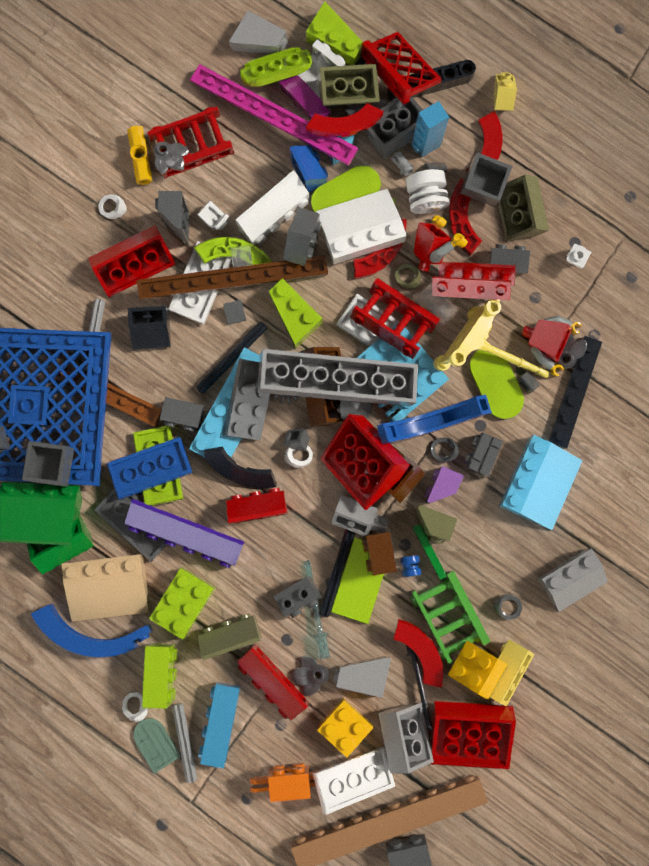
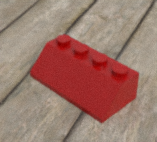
(131, 260)
(272, 682)

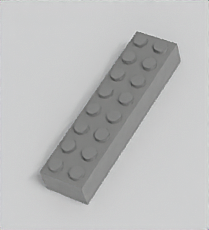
(337, 378)

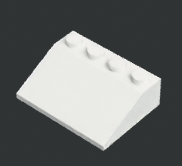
(361, 226)

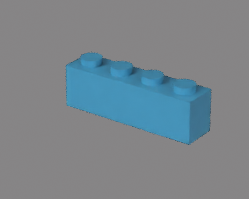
(430, 129)
(220, 724)

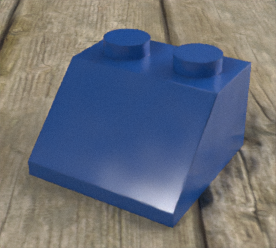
(307, 167)

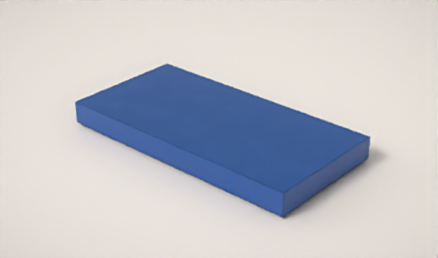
(149, 468)

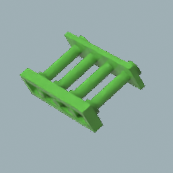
(459, 600)

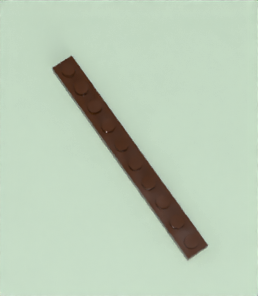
(230, 278)

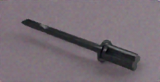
(420, 687)

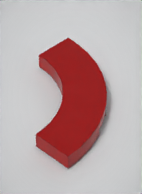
(346, 125)
(492, 136)
(459, 219)
(377, 260)
(425, 650)

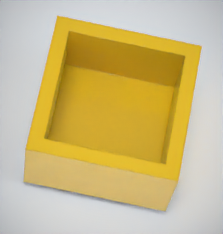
(477, 669)
(345, 727)

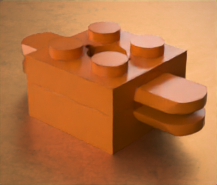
(285, 783)

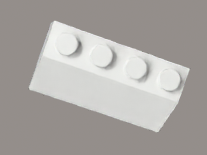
(273, 209)

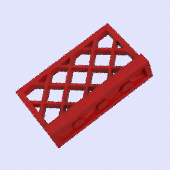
(388, 71)

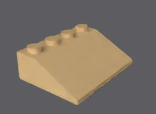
(106, 587)

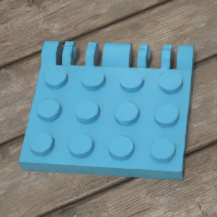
(428, 377)

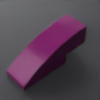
(303, 96)

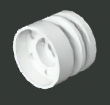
(427, 191)

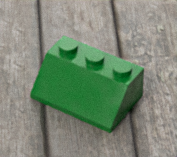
(49, 556)

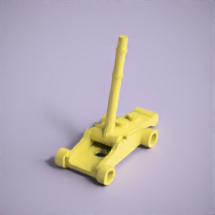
(474, 337)

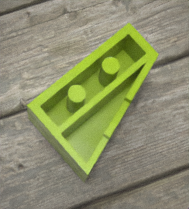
(333, 31)
(294, 312)

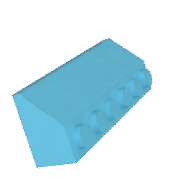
(212, 430)

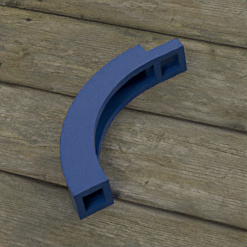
(434, 421)
(65, 636)

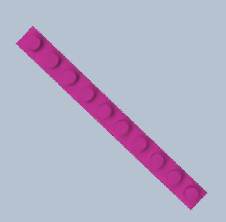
(272, 114)

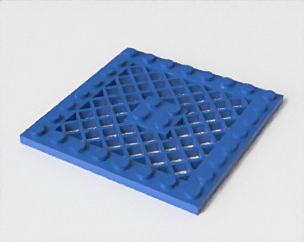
(31, 403)

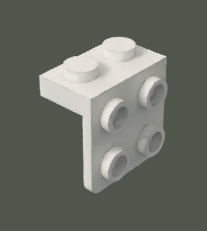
(321, 57)

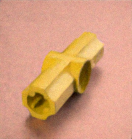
(138, 145)

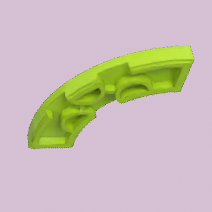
(221, 247)

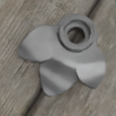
(171, 158)
(573, 350)
(307, 675)

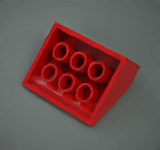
(362, 460)
(472, 734)

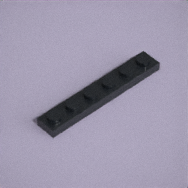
(574, 394)

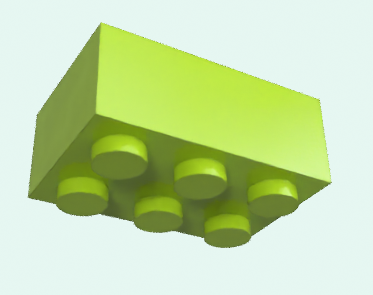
(182, 603)
(159, 675)

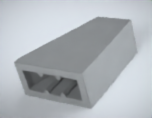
(258, 36)
(364, 676)

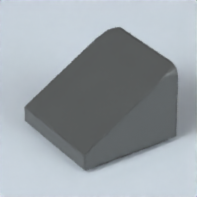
(437, 165)
(234, 312)
(528, 382)
(297, 439)

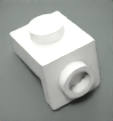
(213, 216)
(578, 256)

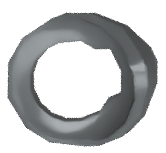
(455, 452)
(498, 603)

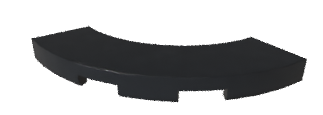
(230, 470)

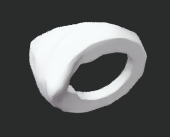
(120, 207)
(294, 462)
(142, 711)

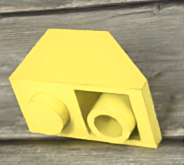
(504, 91)

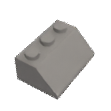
(573, 579)
(406, 738)

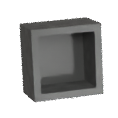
(486, 179)
(302, 236)
(48, 463)

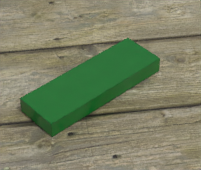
(428, 550)

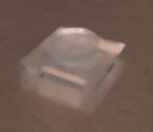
(241, 256)

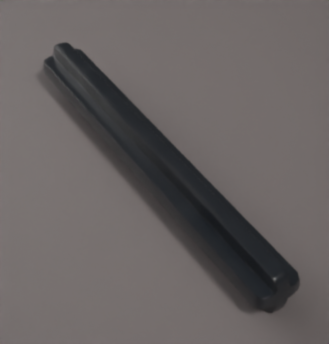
(231, 357)
(336, 573)

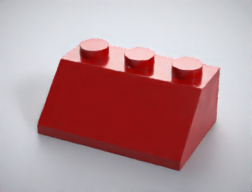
(256, 506)

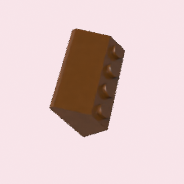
(323, 411)

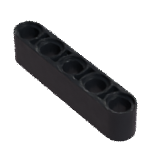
(454, 69)

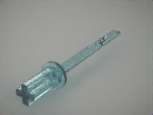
(320, 637)

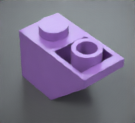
(445, 484)

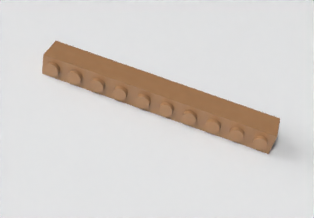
(389, 822)

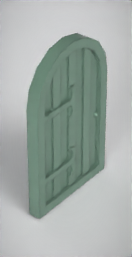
(155, 744)

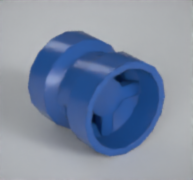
(412, 570)

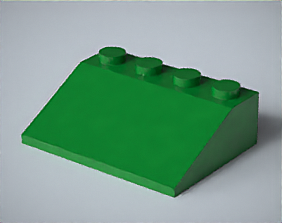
(38, 513)

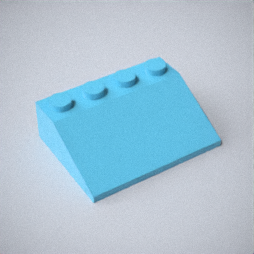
(540, 482)

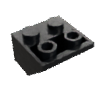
(149, 327)

